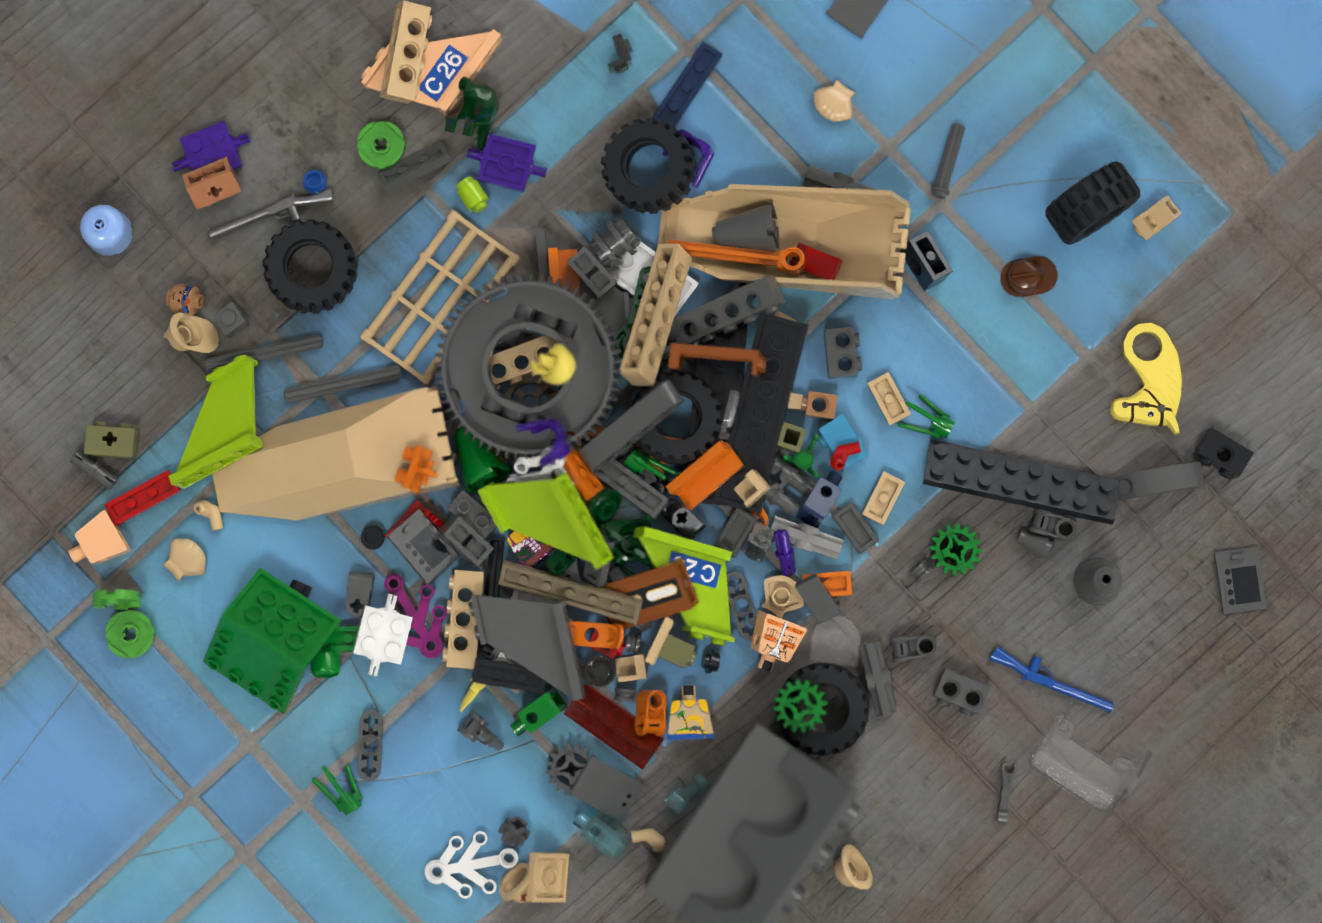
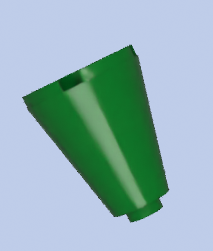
(477, 464)

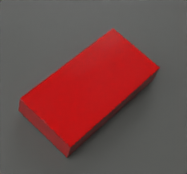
(818, 262)

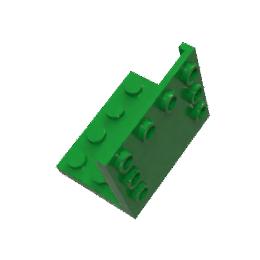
(269, 639)

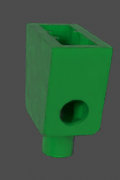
(544, 707)

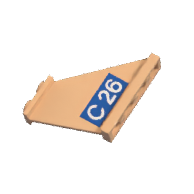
(443, 68)

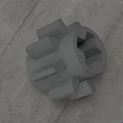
(514, 831)

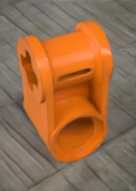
(650, 714)

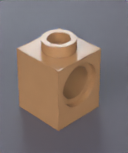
(830, 405)

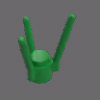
(940, 423)
(804, 459)
(640, 461)
(348, 801)

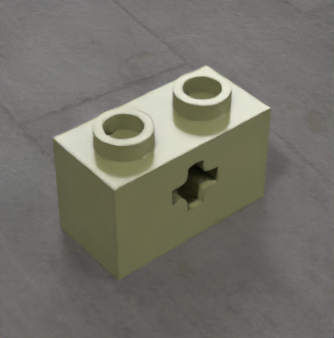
(97, 444)
(677, 652)

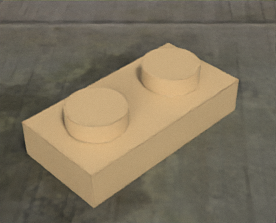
(888, 399)
(883, 498)

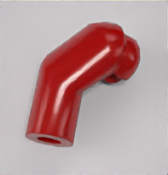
(841, 454)

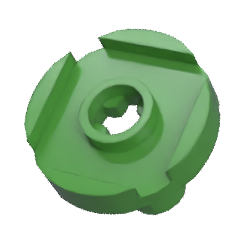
(381, 131)
(120, 599)
(133, 647)

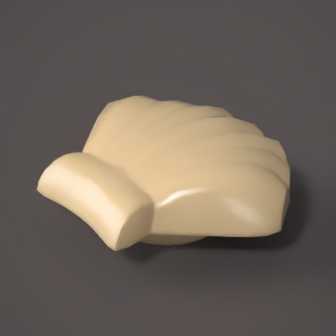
(834, 102)
(185, 559)
(781, 595)

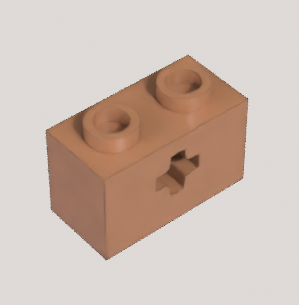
(211, 183)

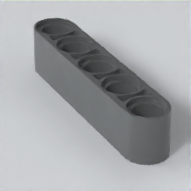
(631, 426)

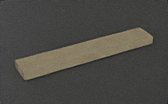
(571, 591)

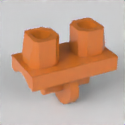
(419, 468)

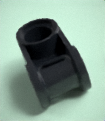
(683, 520)

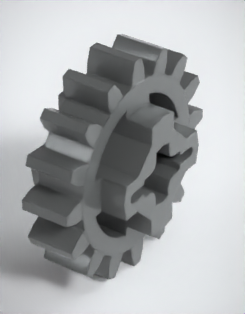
(570, 757)

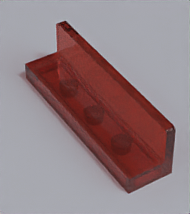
(613, 727)

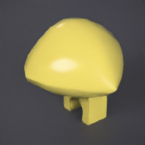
(556, 365)

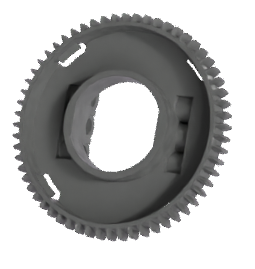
(546, 310)

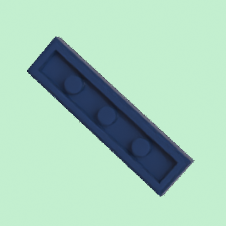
(688, 85)

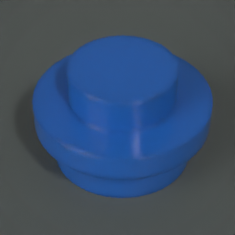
(314, 181)

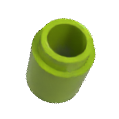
(472, 195)

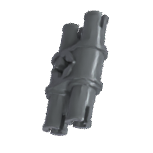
(790, 477)

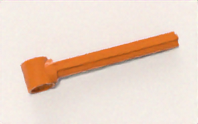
(744, 255)

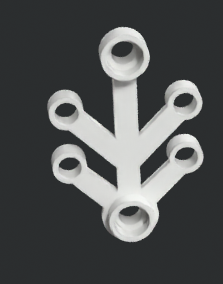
(545, 473)
(467, 866)

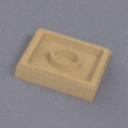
(659, 641)
(547, 877)

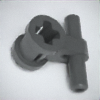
(476, 729)

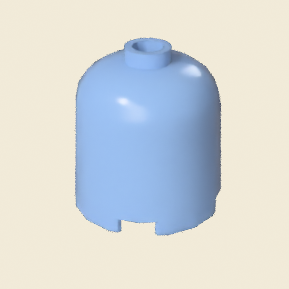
(110, 238)

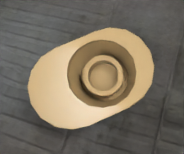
(192, 334)

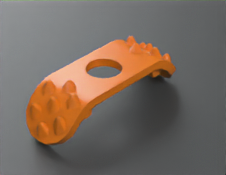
(609, 635)

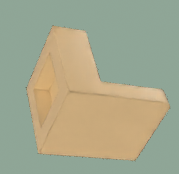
(752, 488)
(630, 668)

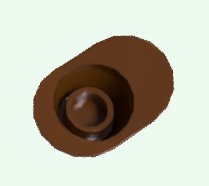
(1029, 276)

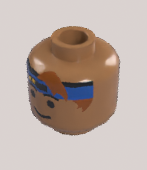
(184, 299)

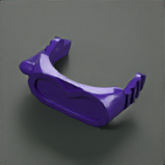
(706, 152)
(561, 447)

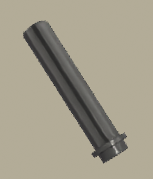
(948, 161)

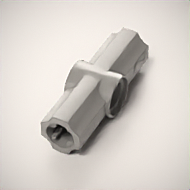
(809, 538)

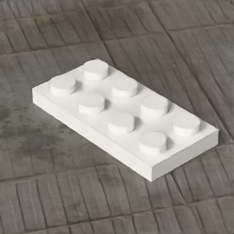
(628, 273)

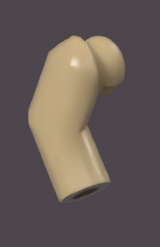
(211, 512)
(651, 836)

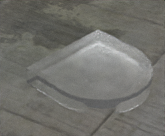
(729, 414)
(835, 642)

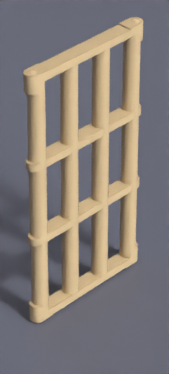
(444, 271)

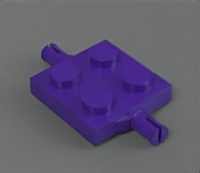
(209, 146)
(506, 163)

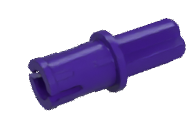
(784, 552)

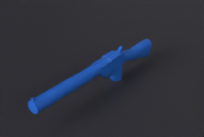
(1004, 658)

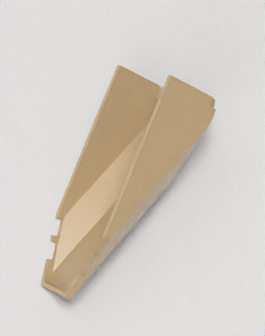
(846, 223)
(338, 460)

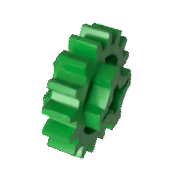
(959, 560)
(797, 717)

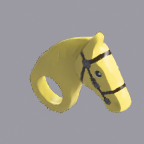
(1162, 381)

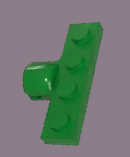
(327, 661)

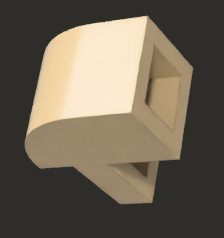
(1156, 218)

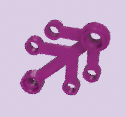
(419, 617)

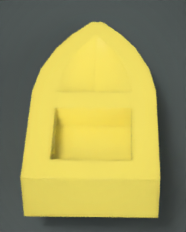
(474, 690)

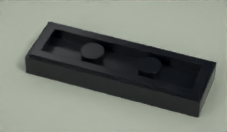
(507, 676)

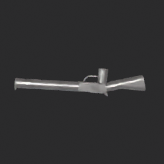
(290, 204)

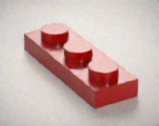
(141, 498)

